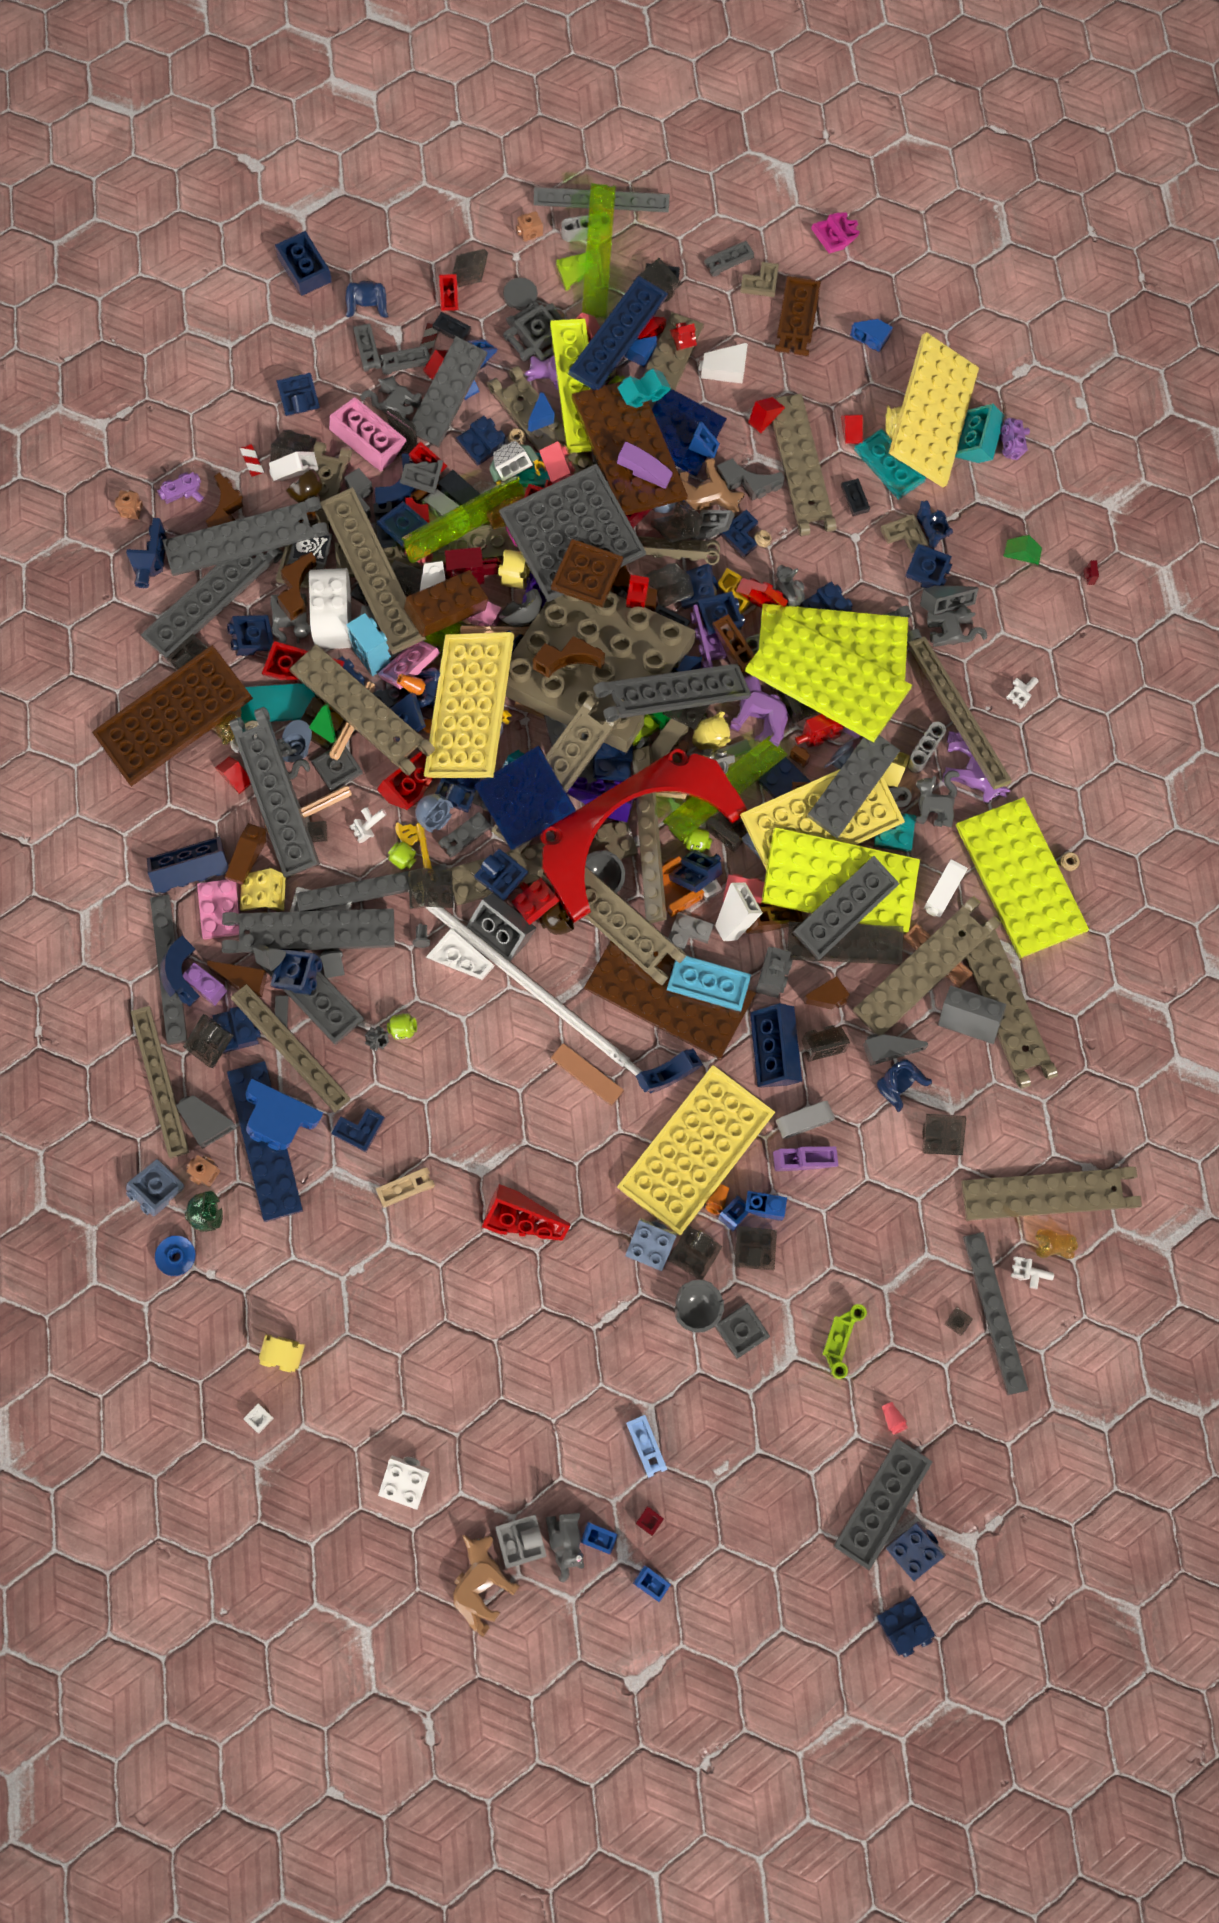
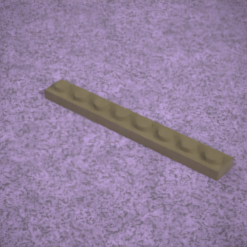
(290, 1048)
(159, 1082)

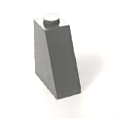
(204, 1121)

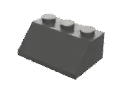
(500, 926)
(972, 1014)

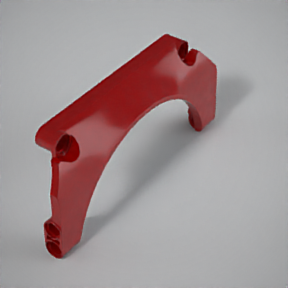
(567, 855)

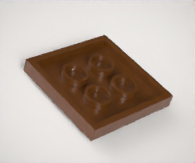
(587, 573)

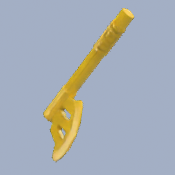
(420, 836)

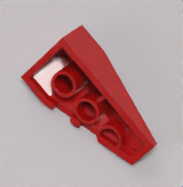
(282, 658)
(403, 789)
(516, 1213)

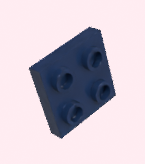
(298, 394)
(703, 585)
(458, 791)
(500, 874)
(916, 1551)

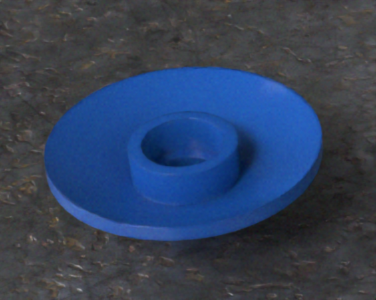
(166, 1251)

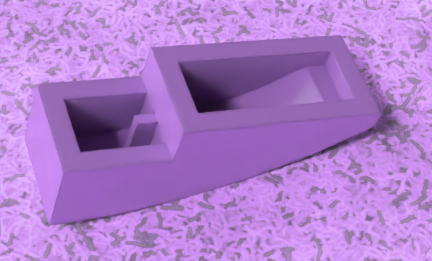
(644, 465)
(805, 1158)

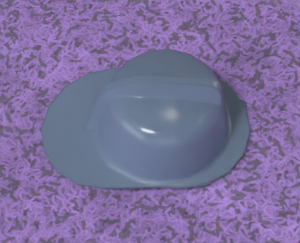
(299, 737)
(841, 755)

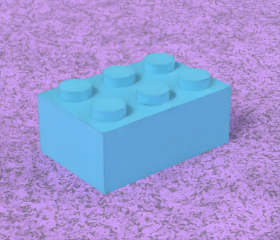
(368, 643)

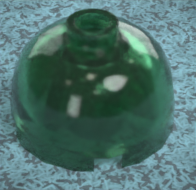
(203, 1212)

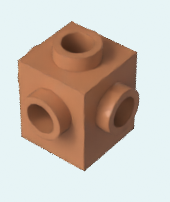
(529, 226)
(129, 504)
(208, 1173)

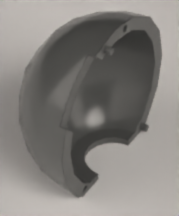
(522, 614)
(607, 868)
(698, 1306)

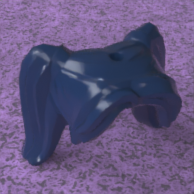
(366, 295)
(931, 522)
(431, 678)
(898, 1080)

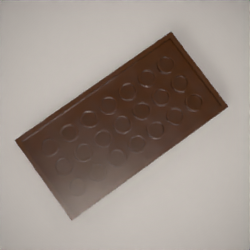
(611, 424)
(172, 715)
(684, 1017)

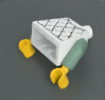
(512, 460)

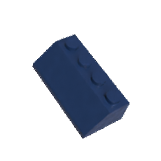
(187, 865)
(776, 1046)

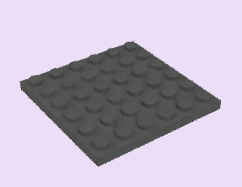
(570, 509)

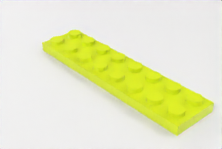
(569, 341)

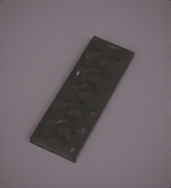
(861, 945)

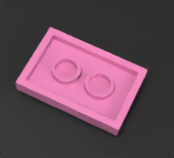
(409, 662)
(215, 900)

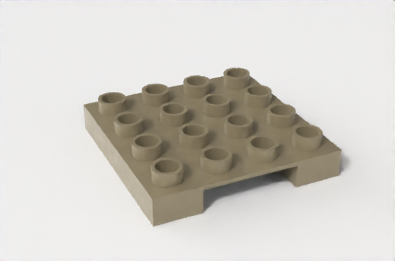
(634, 646)

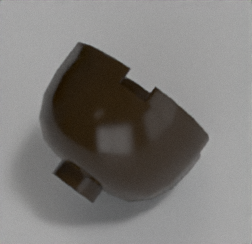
(306, 487)
(557, 920)

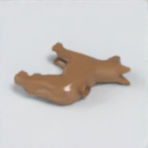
(711, 491)
(478, 1578)

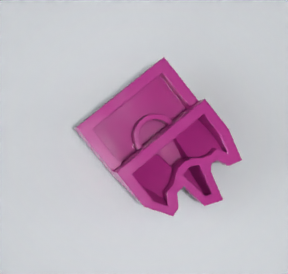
(836, 231)

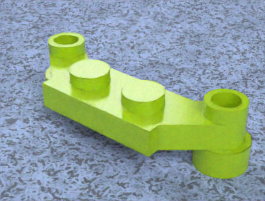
(839, 1337)

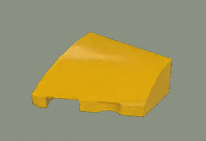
(729, 583)

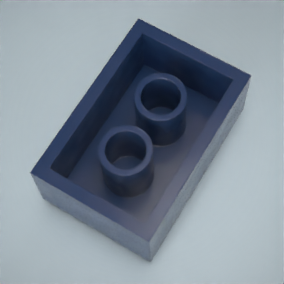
(303, 263)

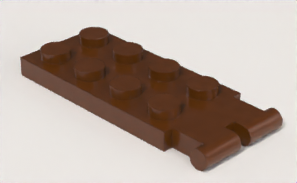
(797, 315)

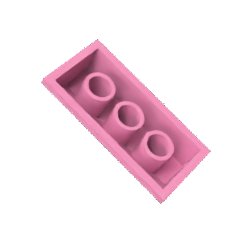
(366, 433)

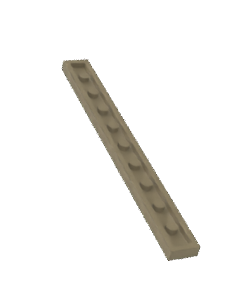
(959, 713)
(649, 844)

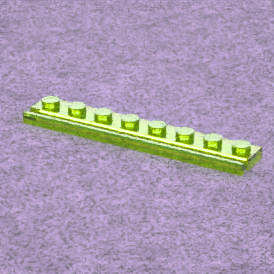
(598, 250)
(458, 521)
(740, 774)

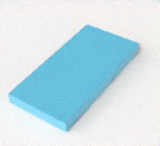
(709, 982)

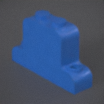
(277, 1116)

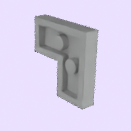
(688, 926)

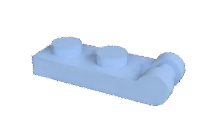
(646, 1445)

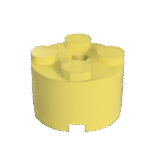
(514, 570)
(281, 1352)

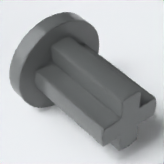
(421, 937)

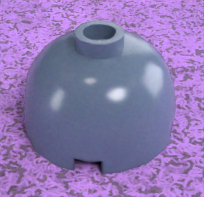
(433, 812)

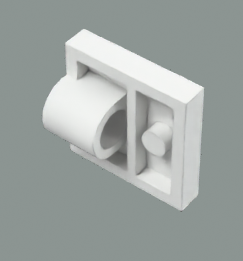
(404, 1481)

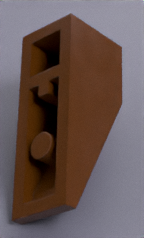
(733, 642)
(246, 853)
(774, 919)
(240, 976)

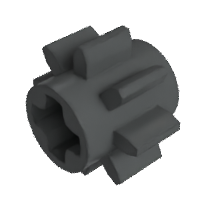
(376, 1038)

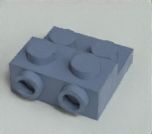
(154, 1188)

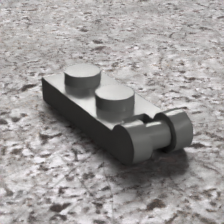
(729, 258)
(367, 347)
(404, 359)
(465, 834)

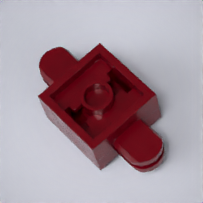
(470, 559)

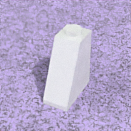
(725, 364)
(292, 465)
(945, 888)
(737, 912)

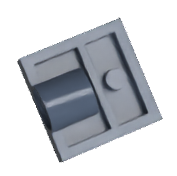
(651, 1244)

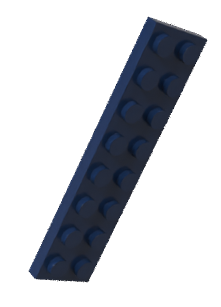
(617, 334)
(269, 1167)

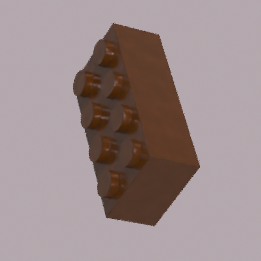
(446, 603)

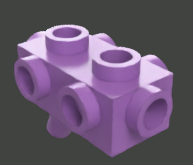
(1014, 438)
(184, 486)

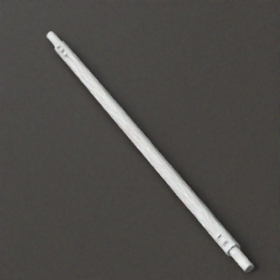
(535, 989)

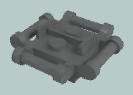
(534, 330)

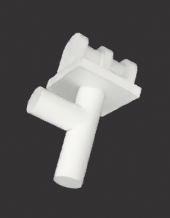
(1020, 694)
(362, 828)
(1023, 1270)

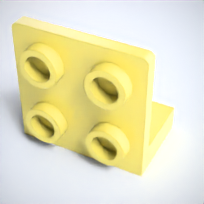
(263, 889)

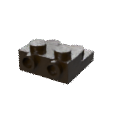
(311, 712)

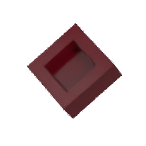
(1091, 572)
(649, 1521)

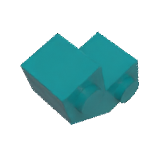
(649, 387)

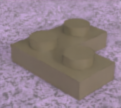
(763, 284)
(906, 529)

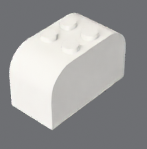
(330, 607)

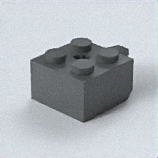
(773, 972)

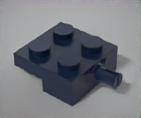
(697, 870)

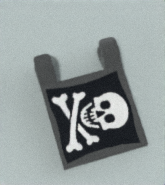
(318, 546)

